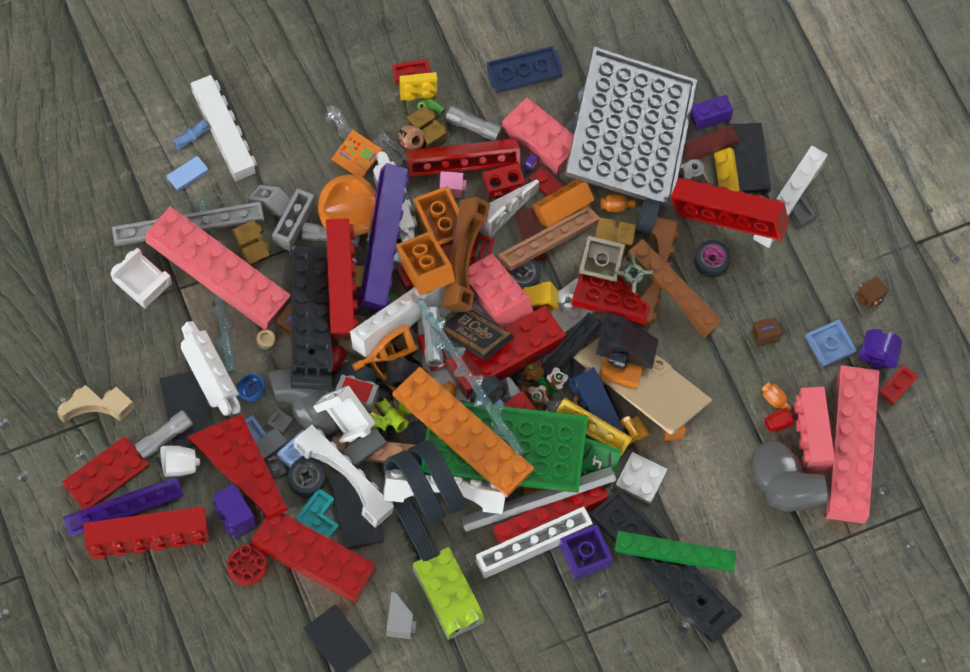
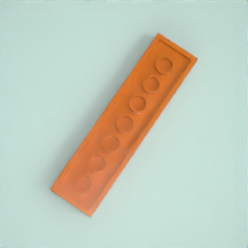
(463, 431)

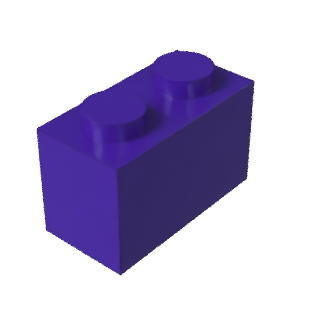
(711, 112)

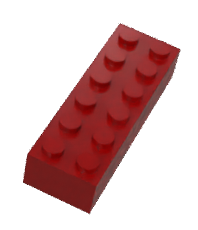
(730, 209)
(340, 277)
(532, 339)
(146, 532)
(314, 556)

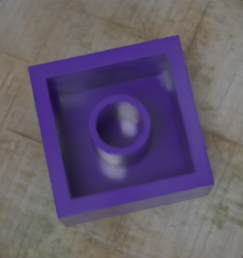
(233, 511)
(585, 552)

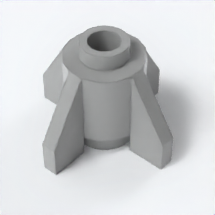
(695, 171)

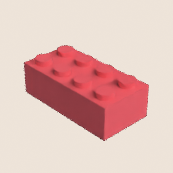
(539, 135)
(498, 292)
(814, 430)

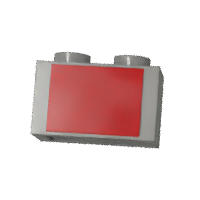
(365, 391)

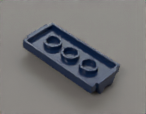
(524, 69)

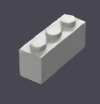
(293, 219)

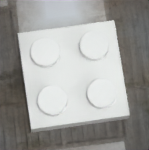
(641, 478)

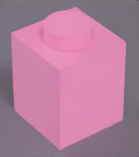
(454, 182)

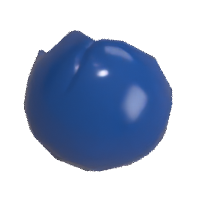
(251, 387)

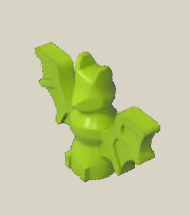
(392, 416)

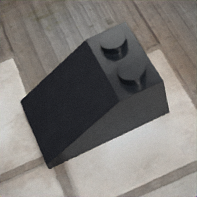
(626, 337)

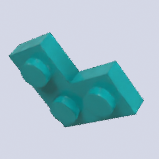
(314, 514)

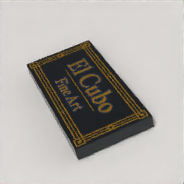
(476, 333)

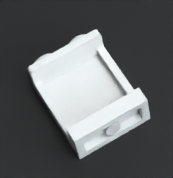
(140, 278)
(347, 413)

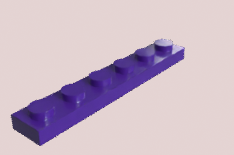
(125, 505)

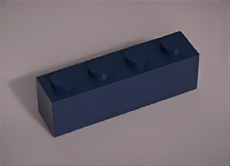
(593, 396)

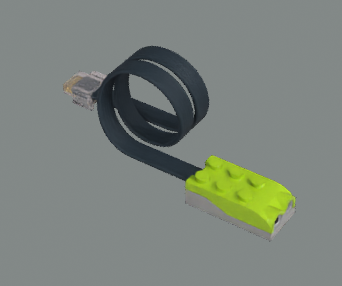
(437, 573)

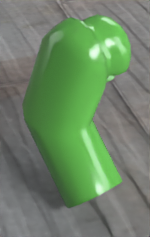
(432, 105)

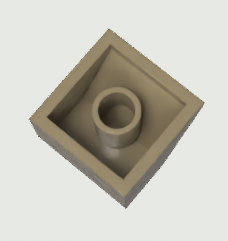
(601, 258)

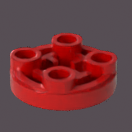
(247, 565)

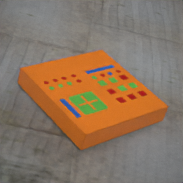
(356, 154)

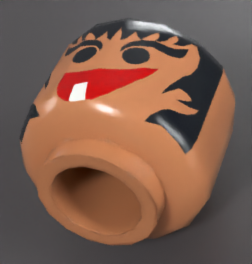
(411, 137)

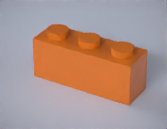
(563, 203)

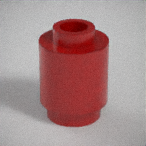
(338, 357)
(779, 420)

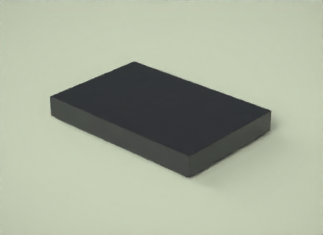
(337, 640)

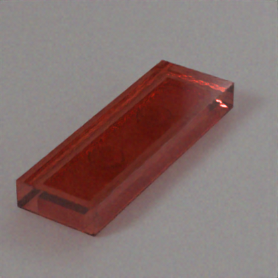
(710, 143)
(529, 226)

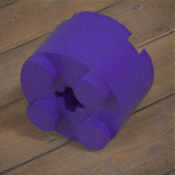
(880, 349)

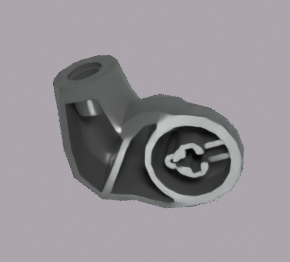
(302, 402)
(783, 478)

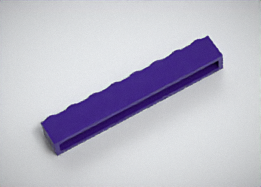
(383, 238)

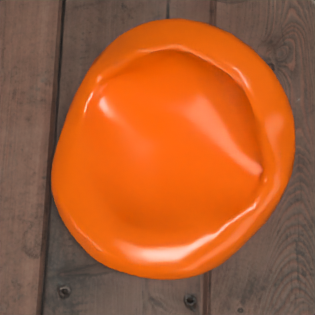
(348, 198)

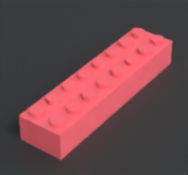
(218, 268)
(853, 444)

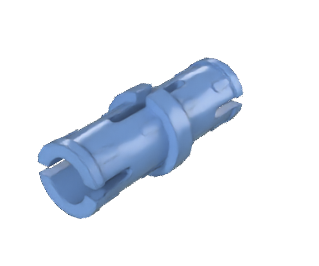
(190, 134)

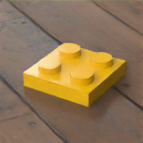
(418, 86)

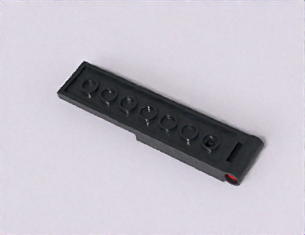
(310, 319)
(676, 581)

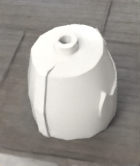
(178, 461)

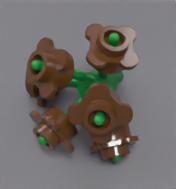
(548, 386)

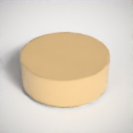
(266, 339)

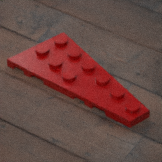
(239, 459)

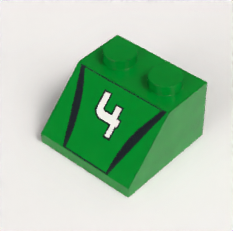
(599, 456)

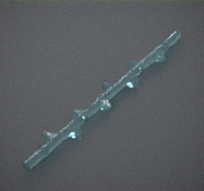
(218, 310)
(475, 381)

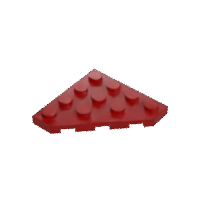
(610, 297)

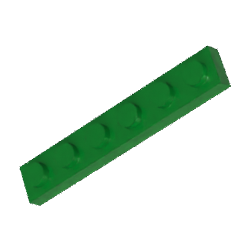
(675, 551)

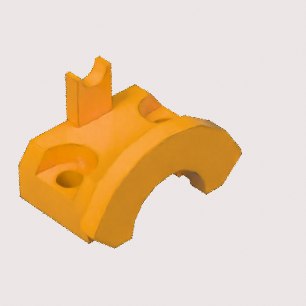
(635, 428)

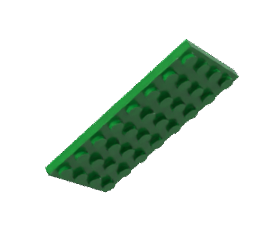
(549, 441)

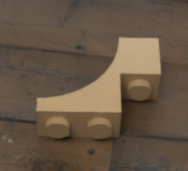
(85, 400)

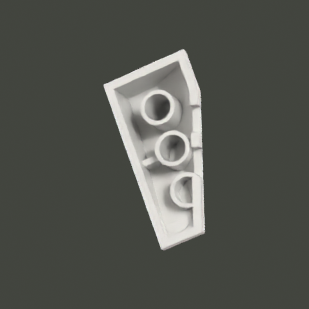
(506, 206)

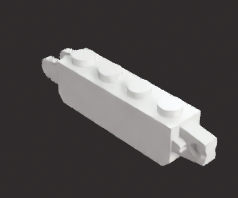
(407, 222)
(209, 369)

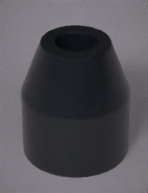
(618, 360)

